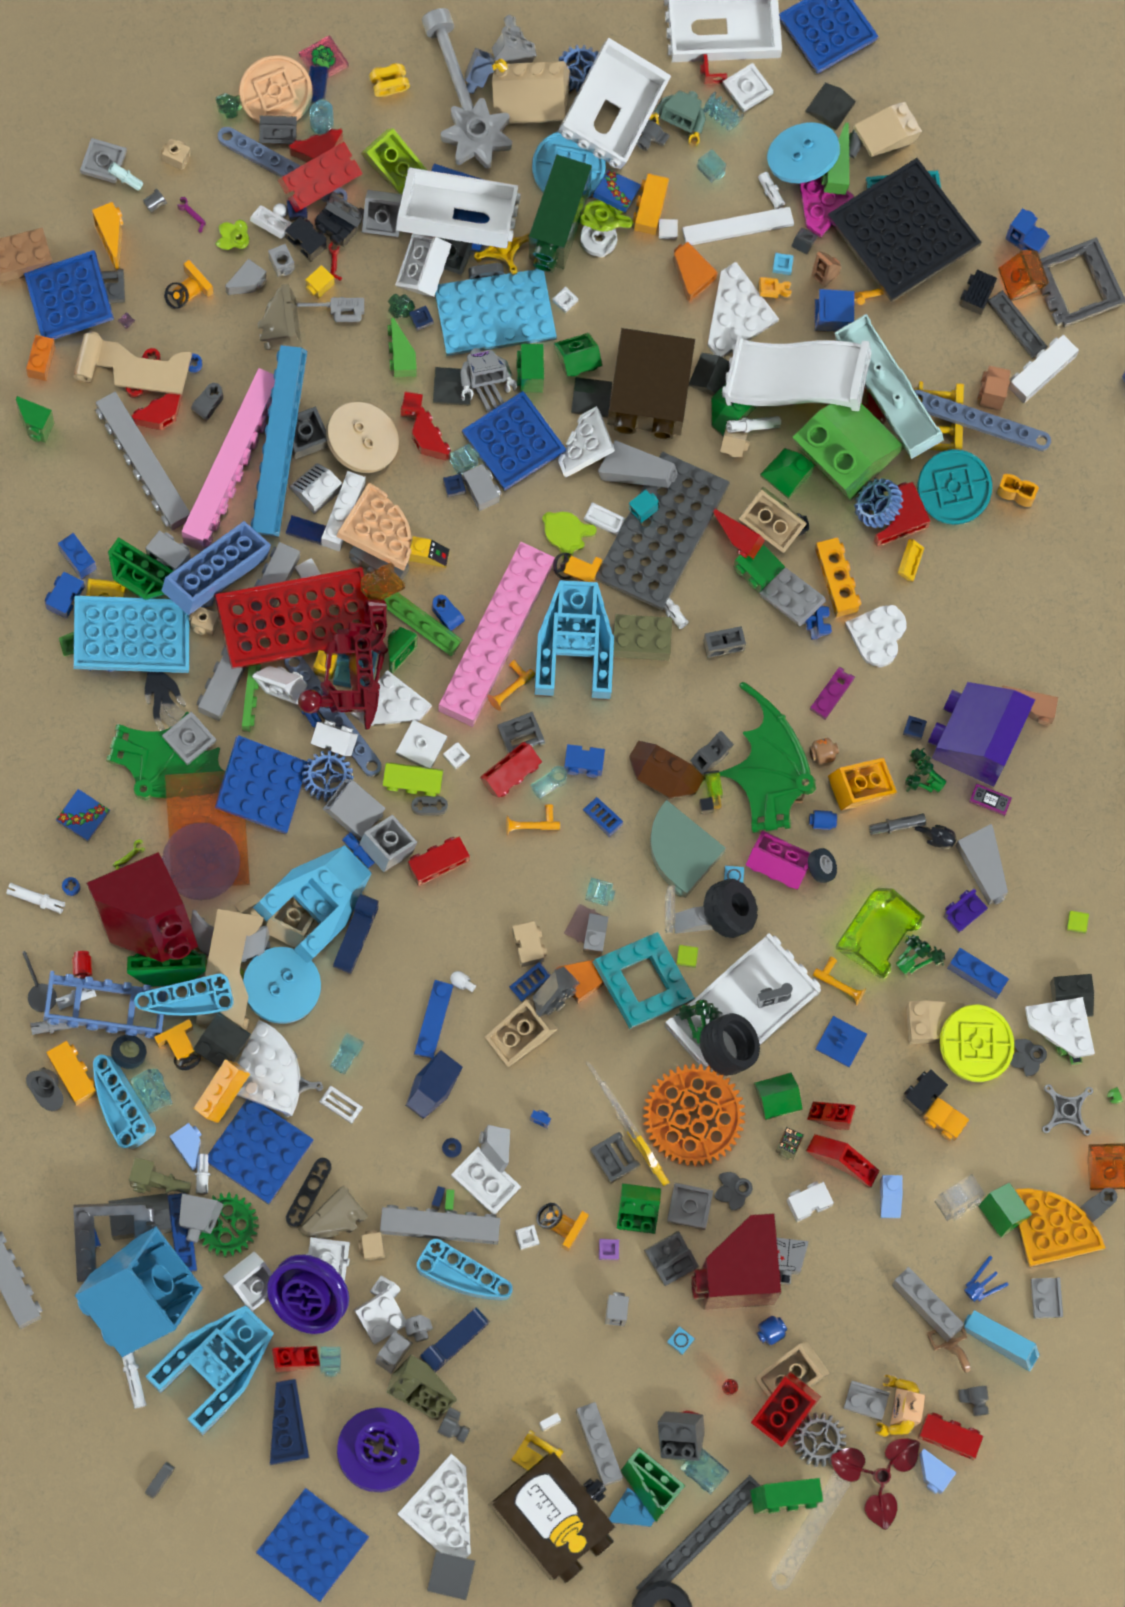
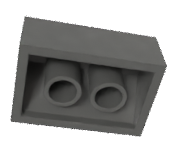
(123, 1225)

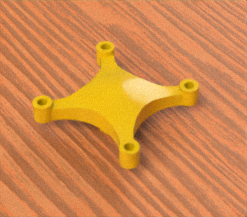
(504, 254)

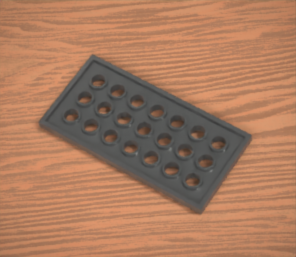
(684, 549)

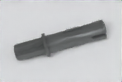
(898, 824)

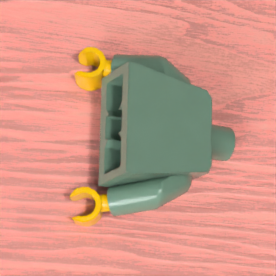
(682, 111)

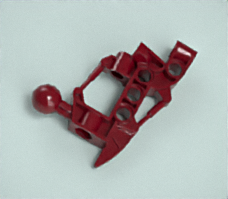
(360, 697)

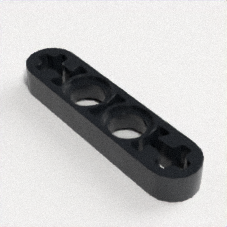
(306, 1191)

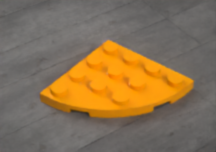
(1055, 1229)

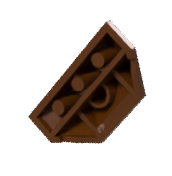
(664, 771)

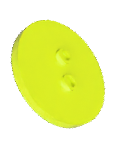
(976, 1043)

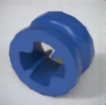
(199, 363)
(76, 889)

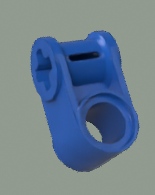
(449, 615)

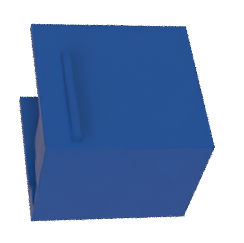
(833, 310)

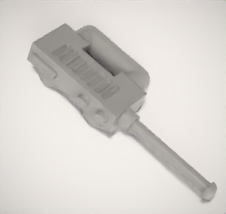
(342, 304)

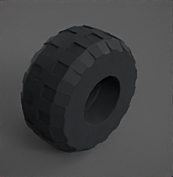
(730, 908)
(661, 1590)

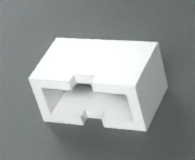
(340, 739)
(811, 1199)

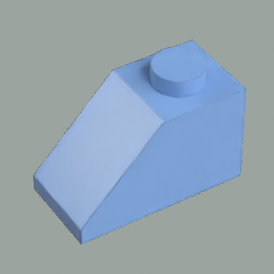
(188, 1144)
(891, 1196)
(935, 1472)

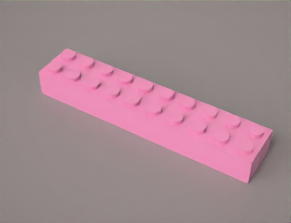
(229, 463)
(496, 634)

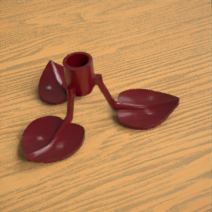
(849, 1465)

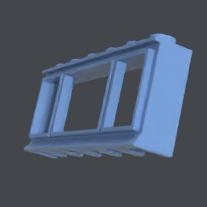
(107, 986)

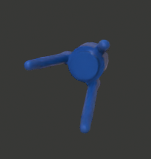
(976, 1290)

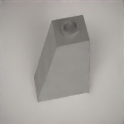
(636, 467)
(984, 863)

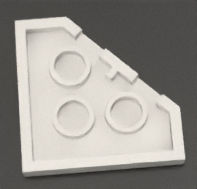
(586, 444)
(396, 703)
(1063, 1025)

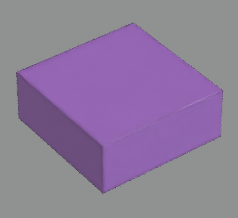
(608, 1249)

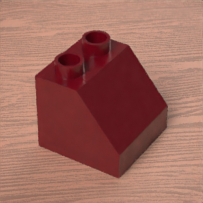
(143, 910)
(742, 1268)

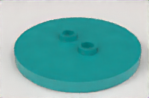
(954, 486)

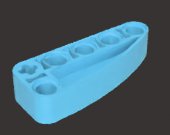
(194, 1002)
(119, 1112)
(455, 1278)

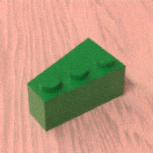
(651, 1482)
(787, 1495)

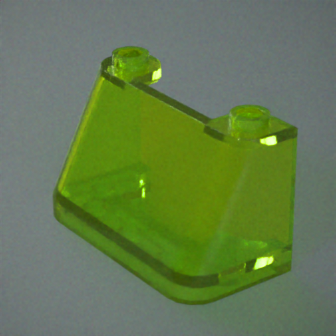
(879, 930)

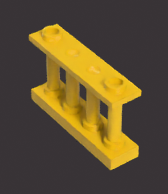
(954, 430)

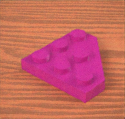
(818, 205)

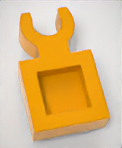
(771, 288)

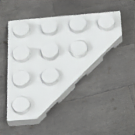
(737, 311)
(441, 1510)

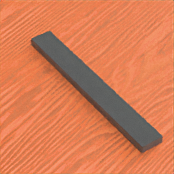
(703, 1534)

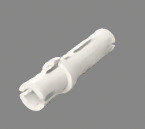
(746, 425)
(43, 901)
(134, 1382)

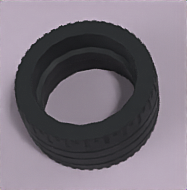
(744, 1038)

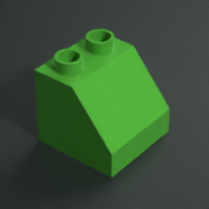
(847, 446)

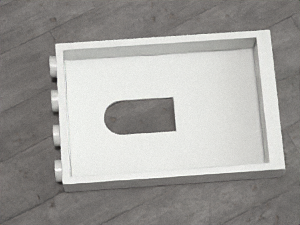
(751, 29)
(628, 84)
(431, 200)

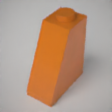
(692, 270)
(587, 976)

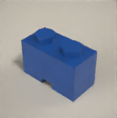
(77, 556)
(63, 594)
(584, 761)

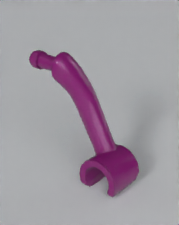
(197, 217)

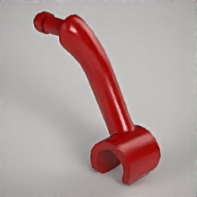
(334, 253)

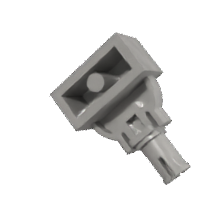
(512, 44)

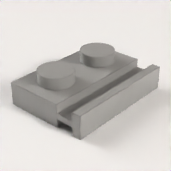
(1046, 1298)
(866, 1400)

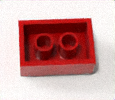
(786, 1409)

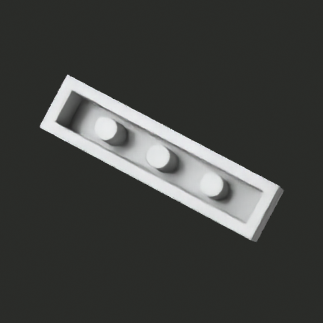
(1043, 369)
(346, 500)

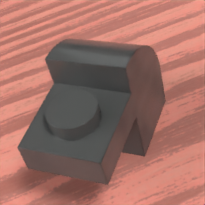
(713, 753)

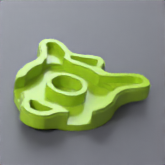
(603, 217)
(565, 531)

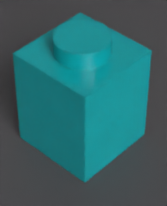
(643, 505)

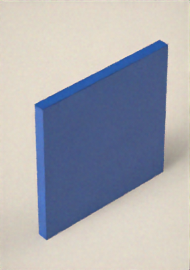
(841, 1041)

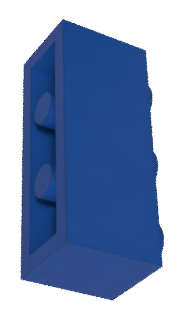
(978, 973)

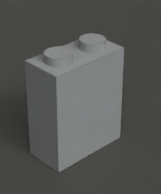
(354, 808)

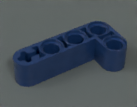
(356, 934)
(458, 1337)

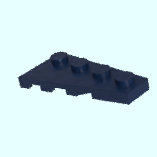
(288, 1430)

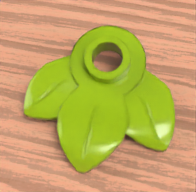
(231, 233)

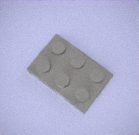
(792, 596)

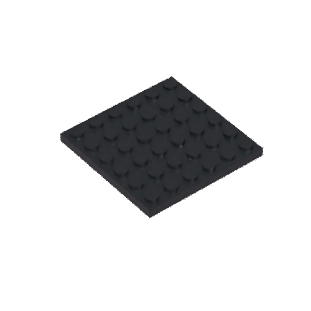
(904, 229)

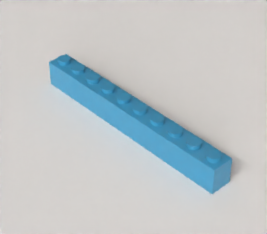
(279, 440)

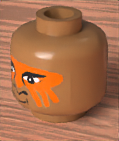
(823, 751)

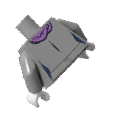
(485, 369)

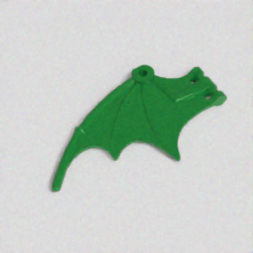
(152, 758)
(773, 770)

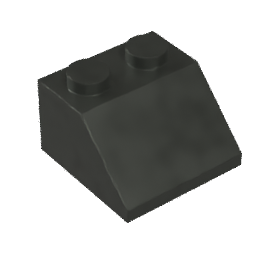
(1074, 987)
(221, 1040)

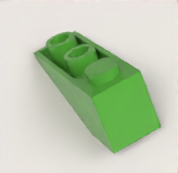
(403, 353)

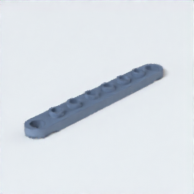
(263, 156)
(983, 421)
(362, 752)

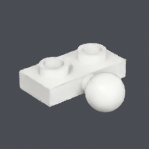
(272, 221)

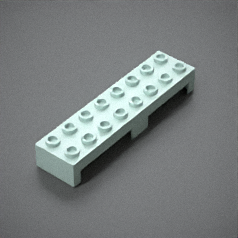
(893, 391)

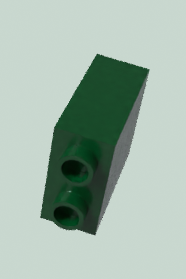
(559, 213)

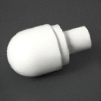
(462, 981)

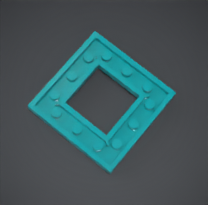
(635, 1012)

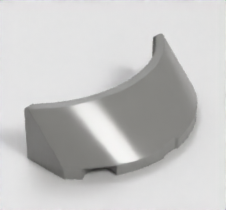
(203, 933)

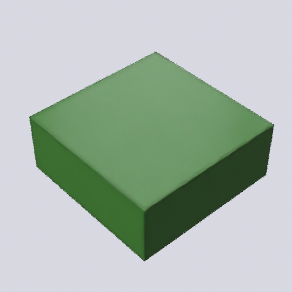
(449, 1200)

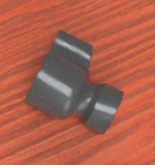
(654, 133)
(976, 1396)
(450, 1426)

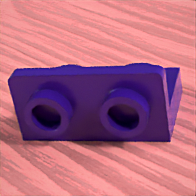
(965, 910)

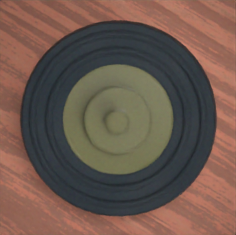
(128, 1051)

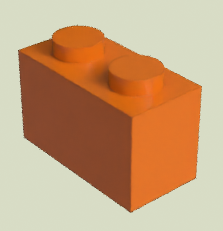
(40, 358)

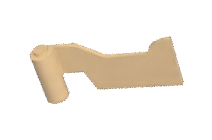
(131, 370)
(226, 959)

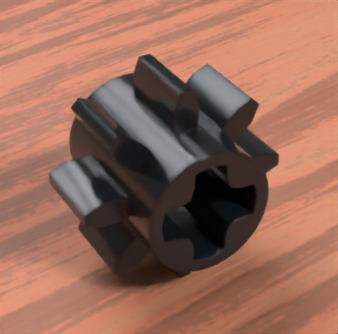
(595, 1489)

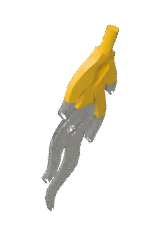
(632, 1131)

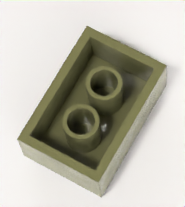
(642, 637)

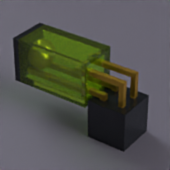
(714, 791)

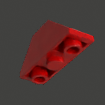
(315, 145)
(159, 412)
(428, 438)
(833, 1115)
(295, 1358)

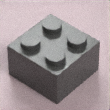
(309, 434)

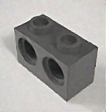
(724, 642)

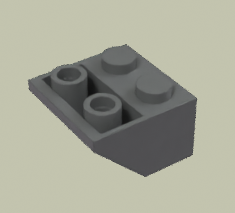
(554, 992)
(681, 1435)

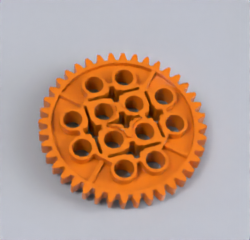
(661, 1126)

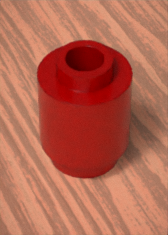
(82, 964)

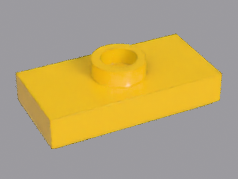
(911, 560)

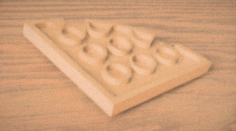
(378, 528)

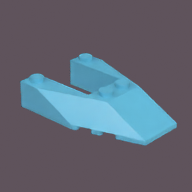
(575, 627)
(326, 890)
(223, 1355)

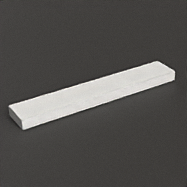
(738, 226)

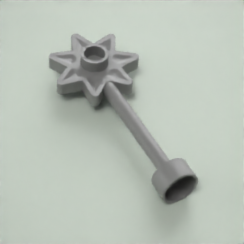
(474, 129)

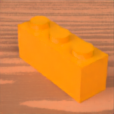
(650, 204)
(72, 1072)
(221, 1091)

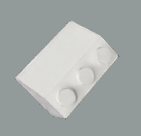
(423, 264)

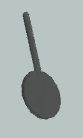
(38, 993)

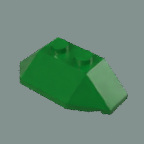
(722, 412)
(137, 570)
(166, 973)

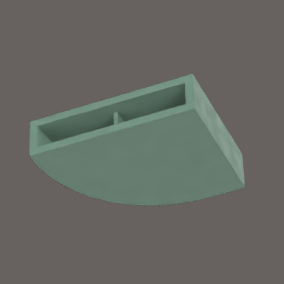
(682, 849)

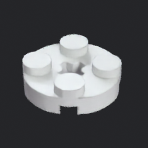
(598, 248)

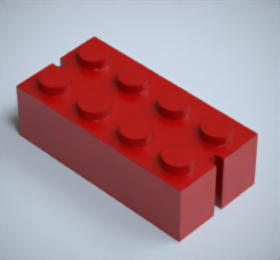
(320, 176)

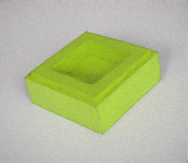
(1077, 922)
(687, 956)

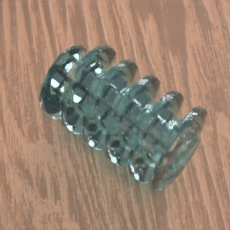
(722, 113)
(321, 116)

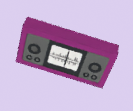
(990, 799)

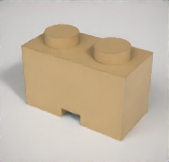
(530, 949)

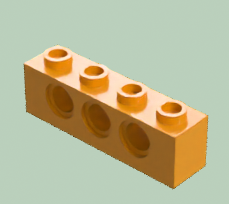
(841, 605)

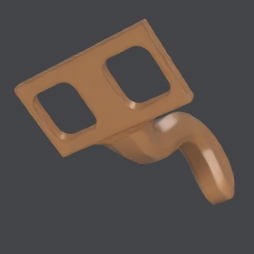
(952, 1346)

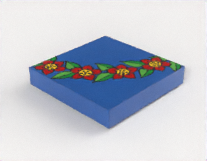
(617, 190)
(83, 815)

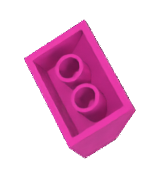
(779, 860)

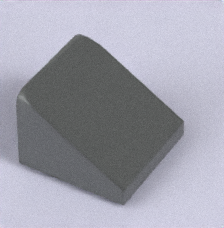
(804, 240)

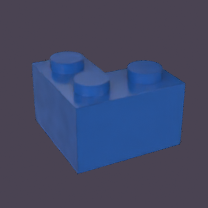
(1025, 234)

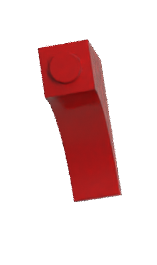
(911, 518)
(843, 1157)

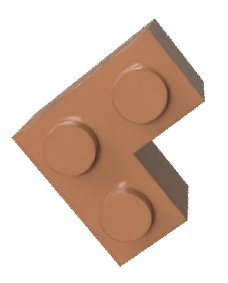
(994, 388)

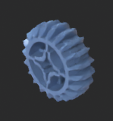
(579, 55)
(873, 499)
(320, 775)

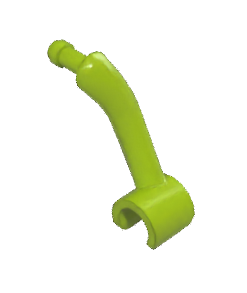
(125, 859)

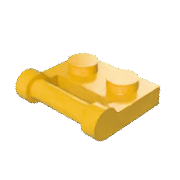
(526, 1457)

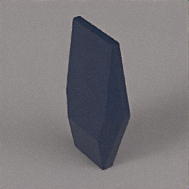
(433, 1084)

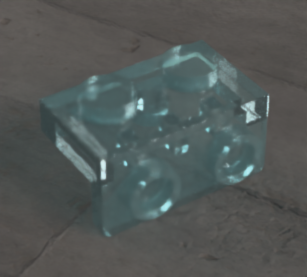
(151, 1090)
(706, 1471)

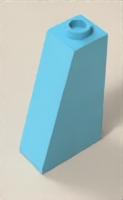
(1002, 1340)

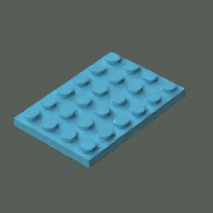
(495, 312)
(130, 635)

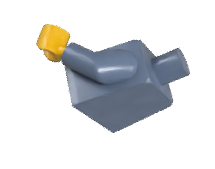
(480, 67)

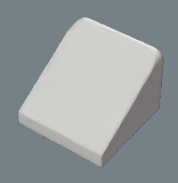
(382, 1285)

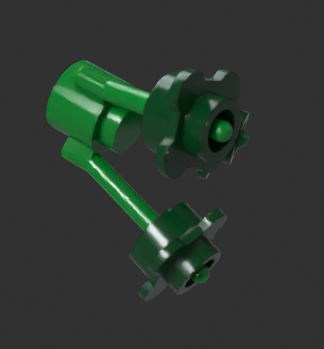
(923, 767)
(922, 949)
(701, 1008)

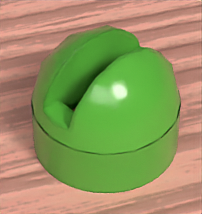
(1117, 1098)

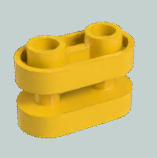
(389, 80)

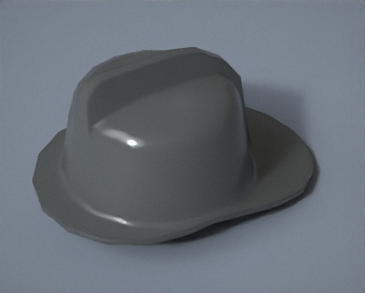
(45, 1088)

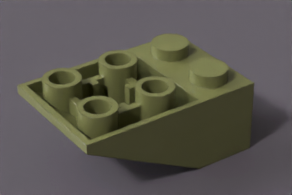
(421, 1388)

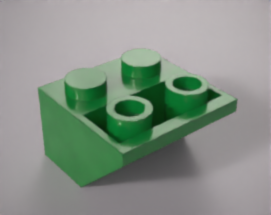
(638, 1208)

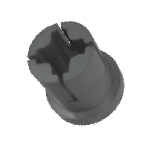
(154, 201)

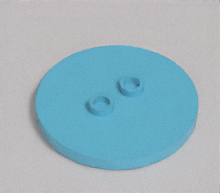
(557, 144)
(803, 152)
(281, 985)

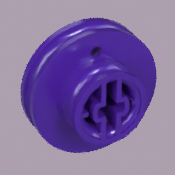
(308, 1294)
(368, 1471)

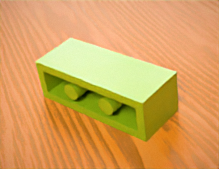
(412, 778)

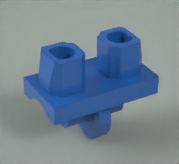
(816, 625)

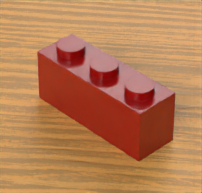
(511, 770)
(438, 860)
(951, 1436)

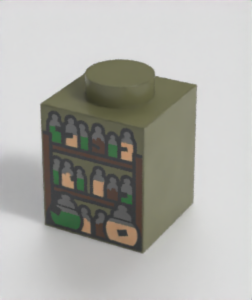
(789, 1143)

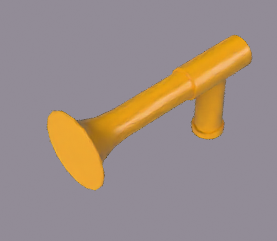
(862, 295)
(524, 677)
(549, 824)
(825, 977)

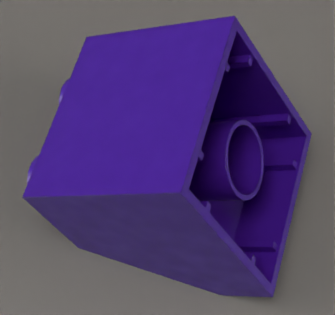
(980, 730)

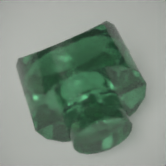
(230, 105)
(399, 306)

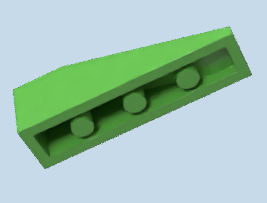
(837, 178)

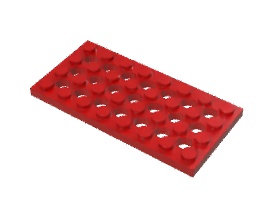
(280, 591)

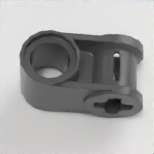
(207, 403)
(1097, 1205)

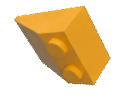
(108, 225)
(861, 783)

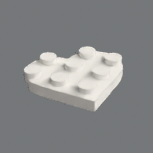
(878, 634)

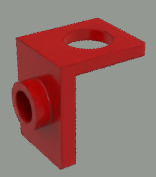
(709, 78)
(411, 404)

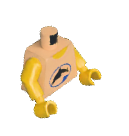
(906, 1409)

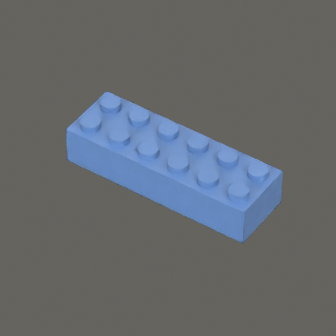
(216, 568)

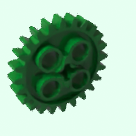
(240, 1213)

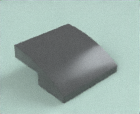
(671, 1258)
(451, 1575)

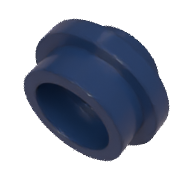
(451, 1154)

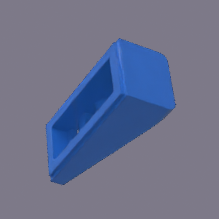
(607, 811)
(539, 966)

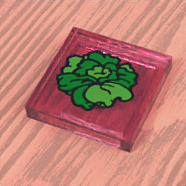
(324, 54)

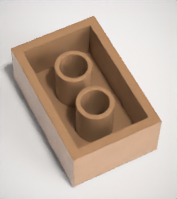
(23, 254)

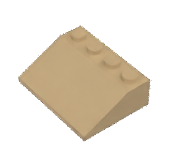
(532, 92)

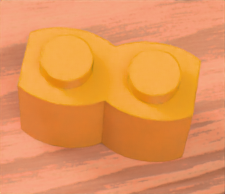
(1020, 491)
(945, 1119)

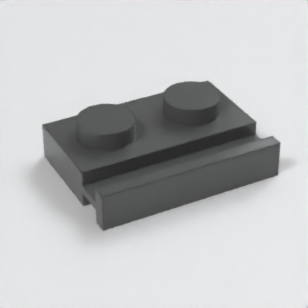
(278, 129)

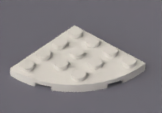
(272, 1070)

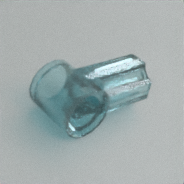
(548, 782)
(349, 1049)

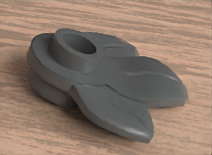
(1024, 1056)
(730, 1190)

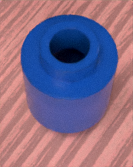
(823, 820)

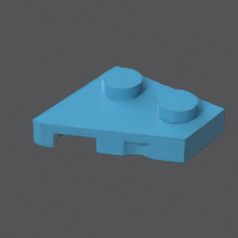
(631, 1511)

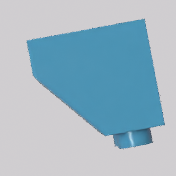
(139, 1293)

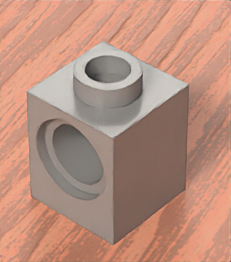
(281, 253)

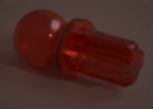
(730, 1387)

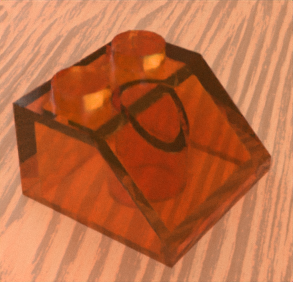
(1023, 274)
(1106, 1166)

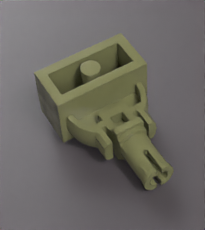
(144, 1176)

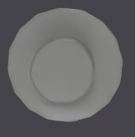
(420, 1332)

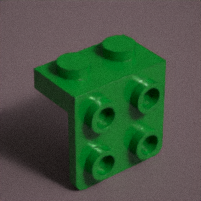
(760, 570)

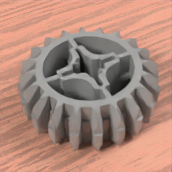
(811, 1436)

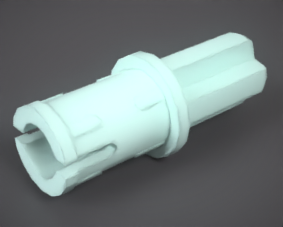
(125, 176)

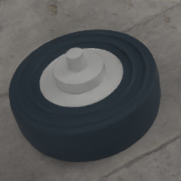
(822, 865)

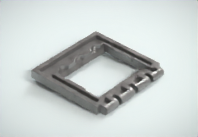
(1101, 273)
(85, 1231)

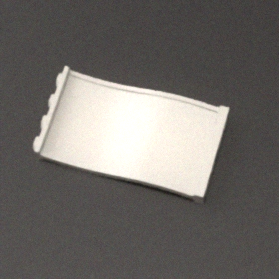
(797, 373)
(737, 992)

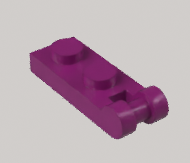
(832, 693)

